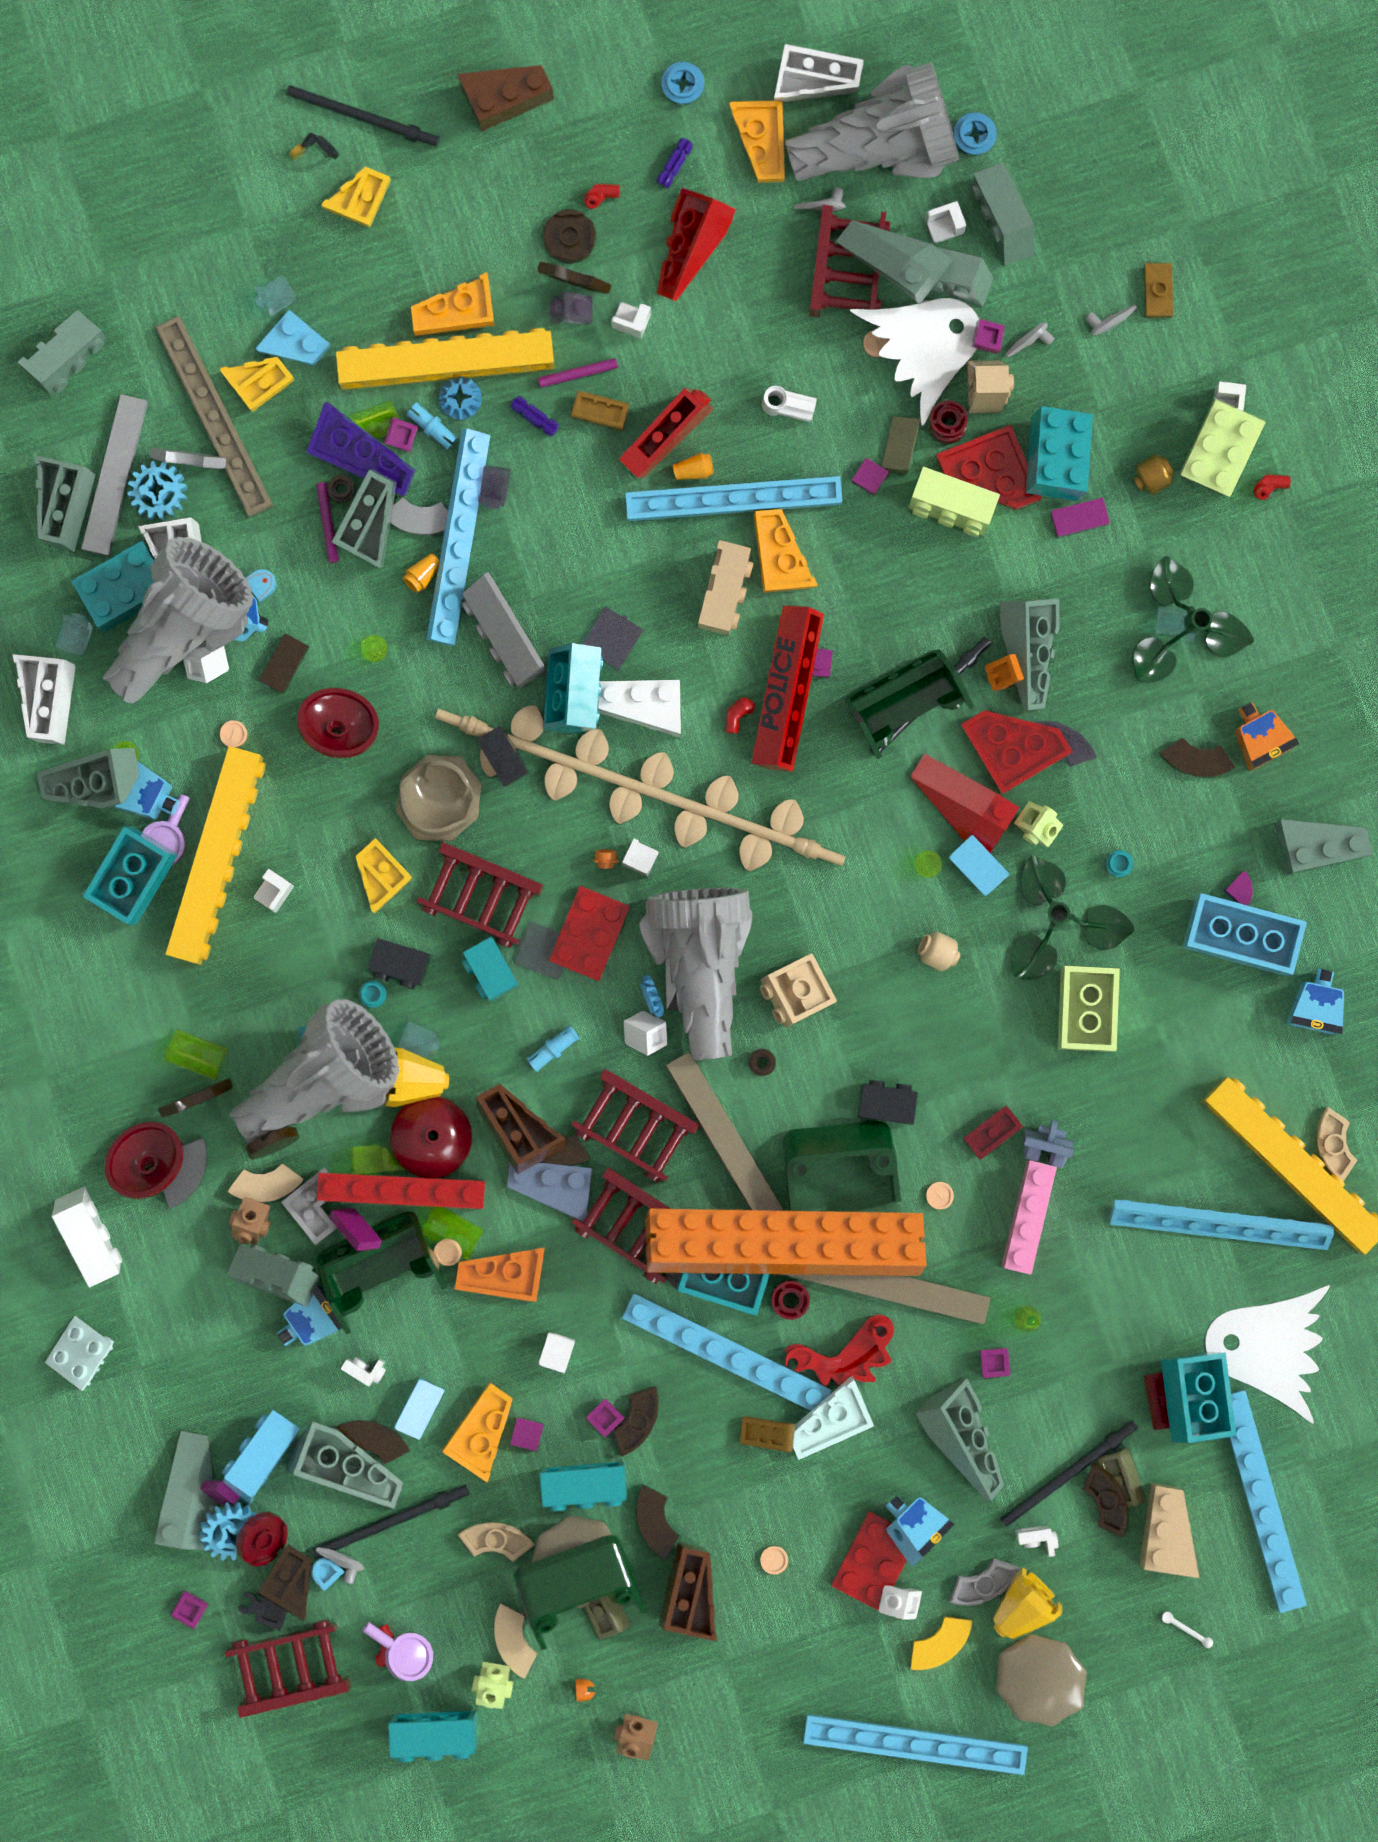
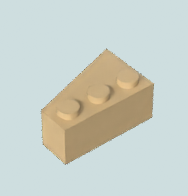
(988, 386)
(725, 588)
(1167, 1533)

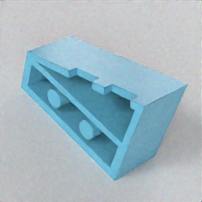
(259, 1456)

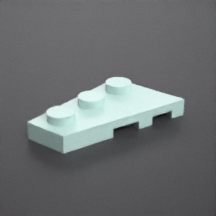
(832, 1420)

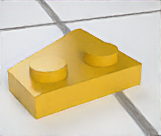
(359, 198)
(258, 380)
(380, 874)

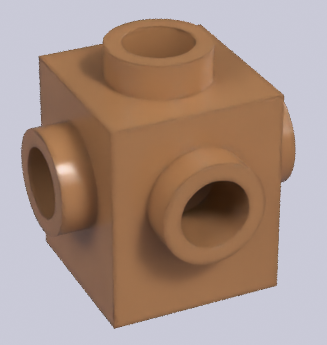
(250, 1221)
(635, 1737)

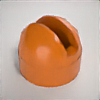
(581, 1690)

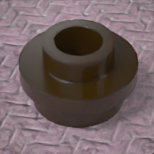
(339, 481)
(768, 1056)

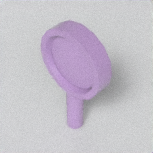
(168, 833)
(406, 1655)

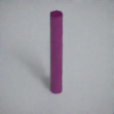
(578, 372)
(327, 522)

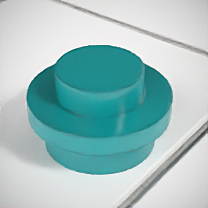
(1119, 863)
(372, 994)

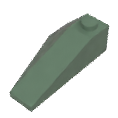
(901, 260)
(1029, 634)
(93, 780)
(956, 1428)
(338, 1463)
(184, 1502)

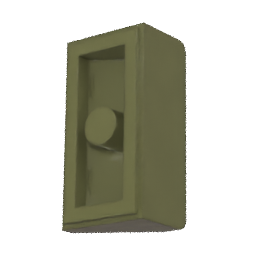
(900, 444)
(1122, 1468)
(607, 1617)

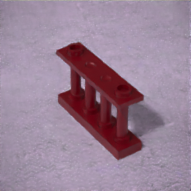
(824, 274)
(476, 869)
(635, 1099)
(636, 1199)
(307, 1690)

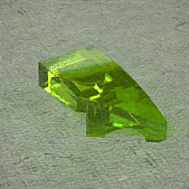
(372, 1160)

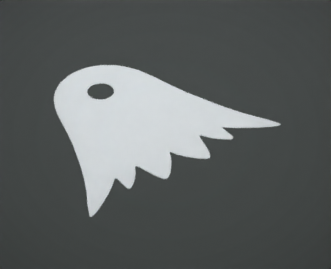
(925, 344)
(1271, 1347)

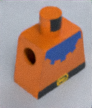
(1262, 736)

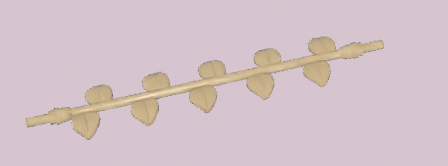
(655, 775)

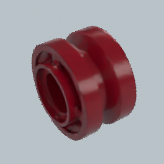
(948, 410)
(803, 1300)

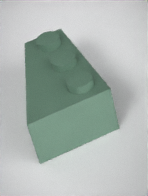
(1004, 213)
(965, 278)
(64, 353)
(61, 501)
(368, 519)
(1319, 845)
(274, 1274)

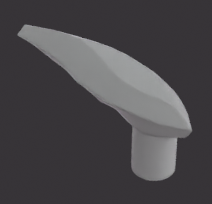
(835, 201)
(1111, 321)
(1028, 339)
(342, 1560)

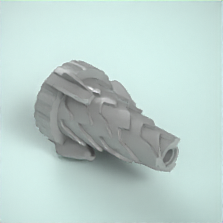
(897, 128)
(192, 600)
(702, 938)
(339, 1061)

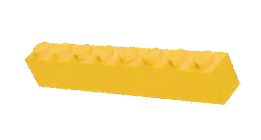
(445, 359)
(215, 856)
(1293, 1164)

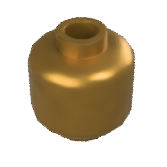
(1154, 474)

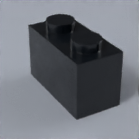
(503, 756)
(399, 963)
(887, 1103)

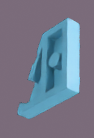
(294, 340)

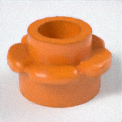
(605, 858)

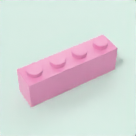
(1028, 1217)

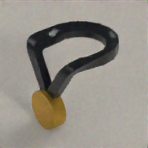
(311, 138)

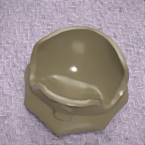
(438, 798)
(569, 1534)
(1041, 1680)

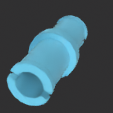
(432, 426)
(553, 1048)

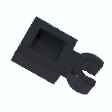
(267, 1612)

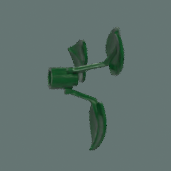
(1225, 634)
(1041, 883)

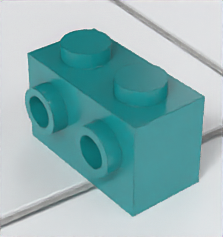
(490, 969)

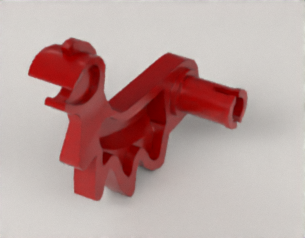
(862, 1350)

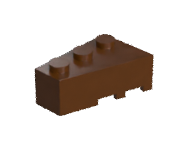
(505, 93)
(517, 1129)
(689, 1596)

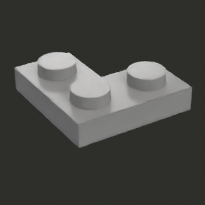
(307, 1211)

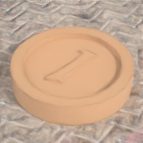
(873, 344)
(233, 734)
(939, 1195)
(447, 1252)
(774, 1560)

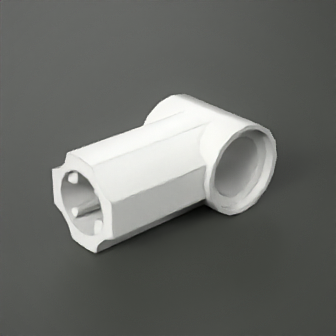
(792, 406)

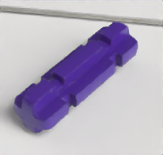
(674, 162)
(534, 416)

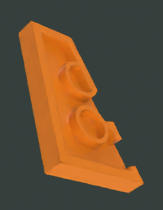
(504, 1275)

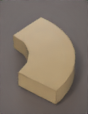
(1332, 1143)
(266, 1186)
(497, 1538)
(511, 1640)

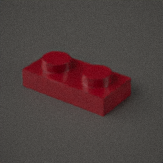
(992, 1132)
(1157, 1400)

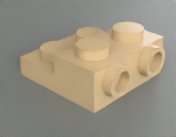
(797, 991)

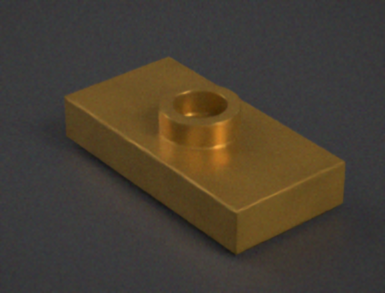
(1158, 290)
(600, 410)
(767, 1434)

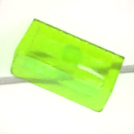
(375, 419)
(196, 1054)
(446, 1224)

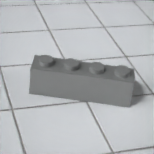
(503, 631)

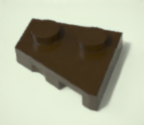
(289, 1582)

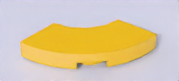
(942, 1645)

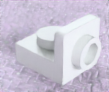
(358, 1369)
(1033, 1536)
(900, 1602)

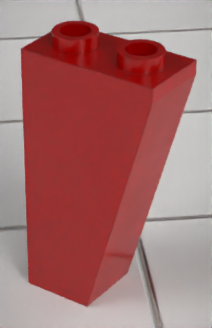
(667, 431)

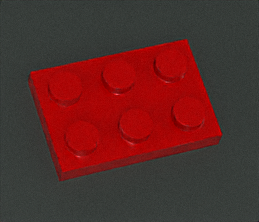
(589, 933)
(870, 1562)

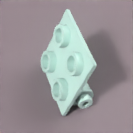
(79, 1353)

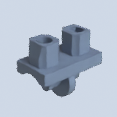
(1050, 1140)

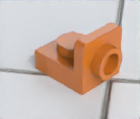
(1004, 672)

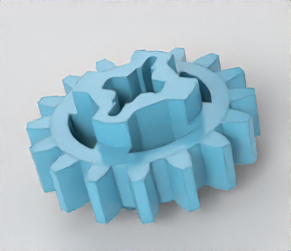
(168, 490)
(222, 1528)

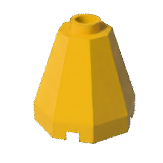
(416, 1080)
(1025, 1606)

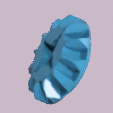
(675, 74)
(983, 125)
(468, 407)
(651, 996)

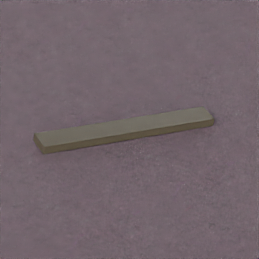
(214, 416)
(722, 1134)
(911, 1293)

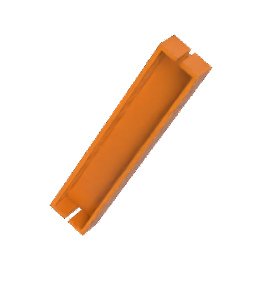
(785, 1242)

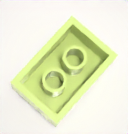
(1222, 447)
(953, 502)
(1088, 1009)

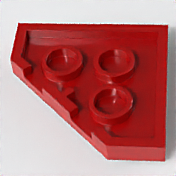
(992, 464)
(1014, 747)

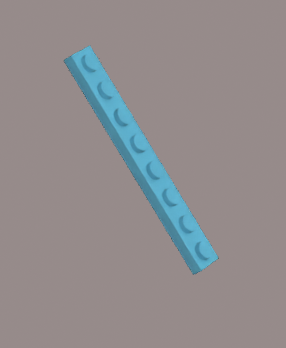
(733, 498)
(458, 537)
(1221, 1224)
(725, 1353)
(1264, 1508)
(915, 1744)

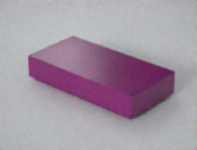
(1079, 517)
(355, 1229)

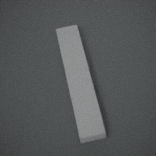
(114, 475)

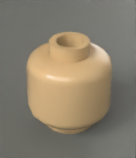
(938, 951)

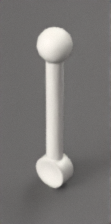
(1167, 1617)

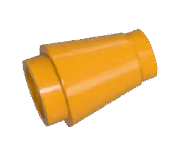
(695, 467)
(421, 573)

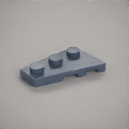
(556, 1186)

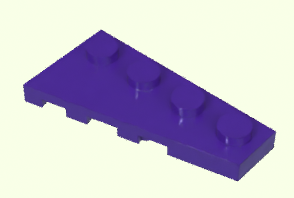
(355, 450)

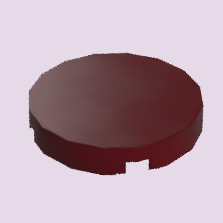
(261, 1539)

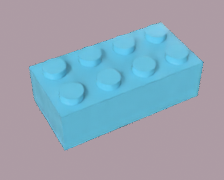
(1244, 934)

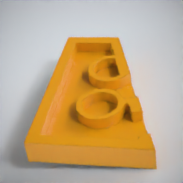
(762, 136)
(457, 310)
(779, 556)
(479, 1433)

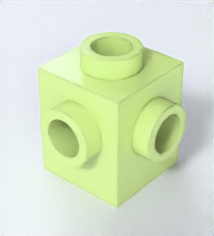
(1038, 824)
(492, 1685)

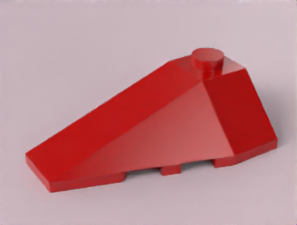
(697, 231)
(964, 803)

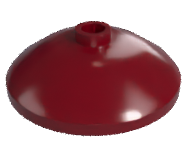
(338, 712)
(139, 1150)
(427, 1157)

